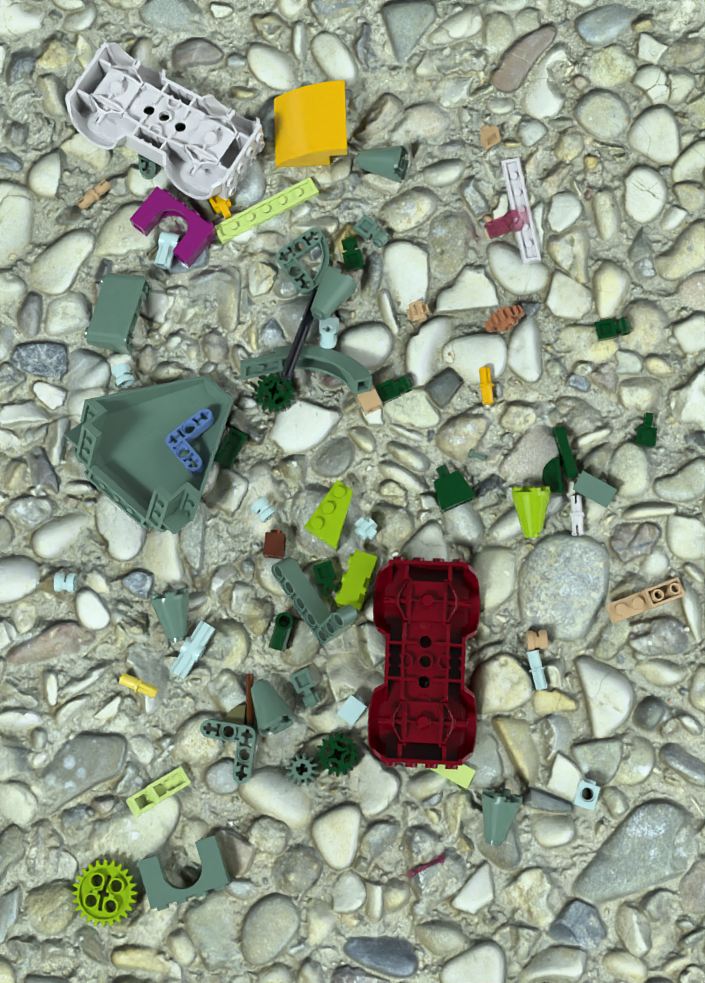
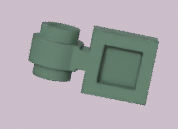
(368, 228)
(303, 683)

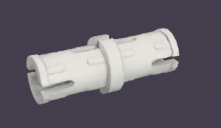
(576, 515)

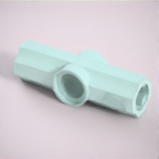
(192, 649)

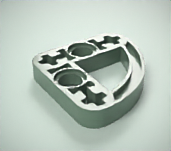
(292, 261)

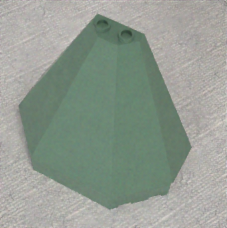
(128, 455)

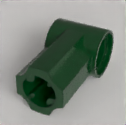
(281, 634)

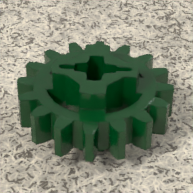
(282, 395)
(341, 763)

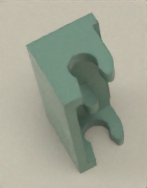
(594, 489)

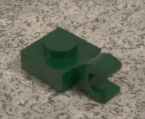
(646, 434)

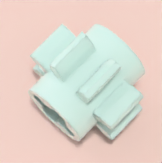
(365, 528)

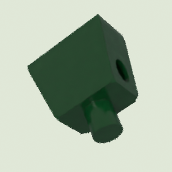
(451, 489)

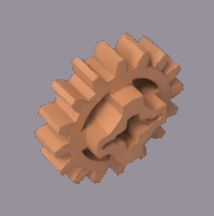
(504, 318)

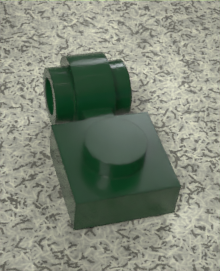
(352, 258)
(608, 330)
(390, 391)

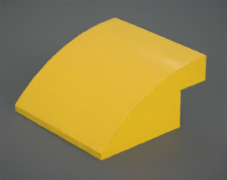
(310, 125)

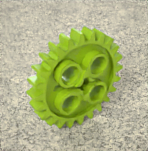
(88, 887)

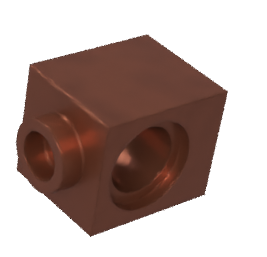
(274, 544)

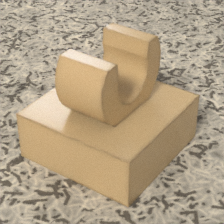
(489, 136)

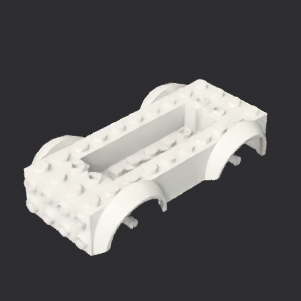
(200, 160)

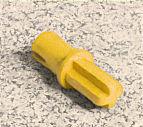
(486, 386)

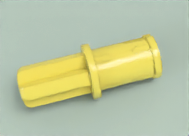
(138, 685)

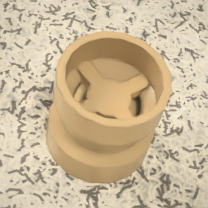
(536, 639)

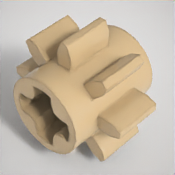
(417, 311)

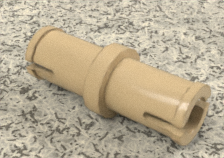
(93, 194)

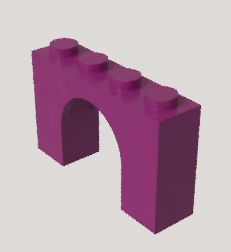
(162, 205)

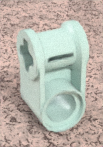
(329, 329)

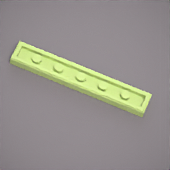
(266, 210)

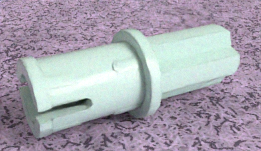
(537, 669)

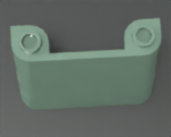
(117, 312)

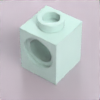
(352, 709)
(579, 801)

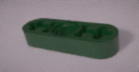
(565, 452)

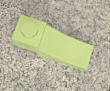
(158, 792)

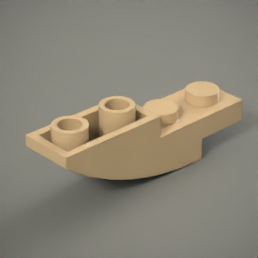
(645, 600)

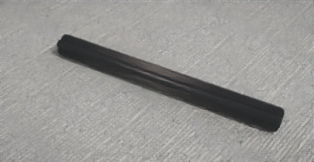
(299, 340)

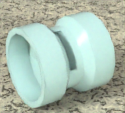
(123, 375)
(263, 509)
(65, 582)

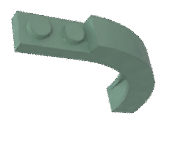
(312, 358)

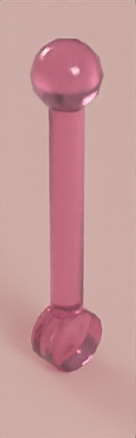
(440, 859)

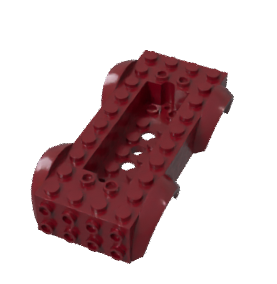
(437, 721)

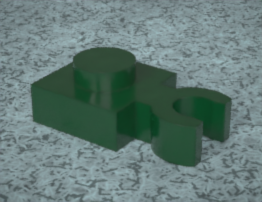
(325, 575)

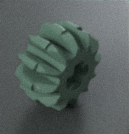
(298, 763)

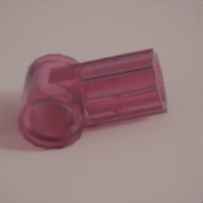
(502, 225)

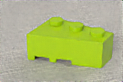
(330, 516)
(356, 580)

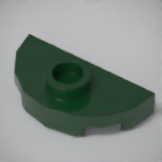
(552, 476)

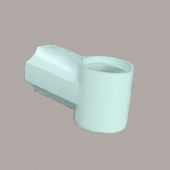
(165, 255)

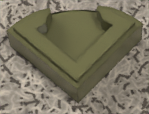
(237, 715)

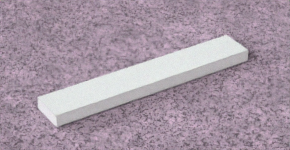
(519, 202)

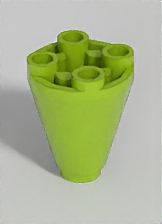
(531, 508)

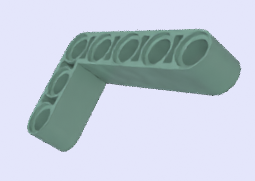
(309, 604)

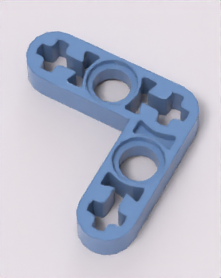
(182, 444)

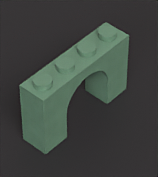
(162, 891)

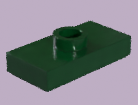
(230, 448)

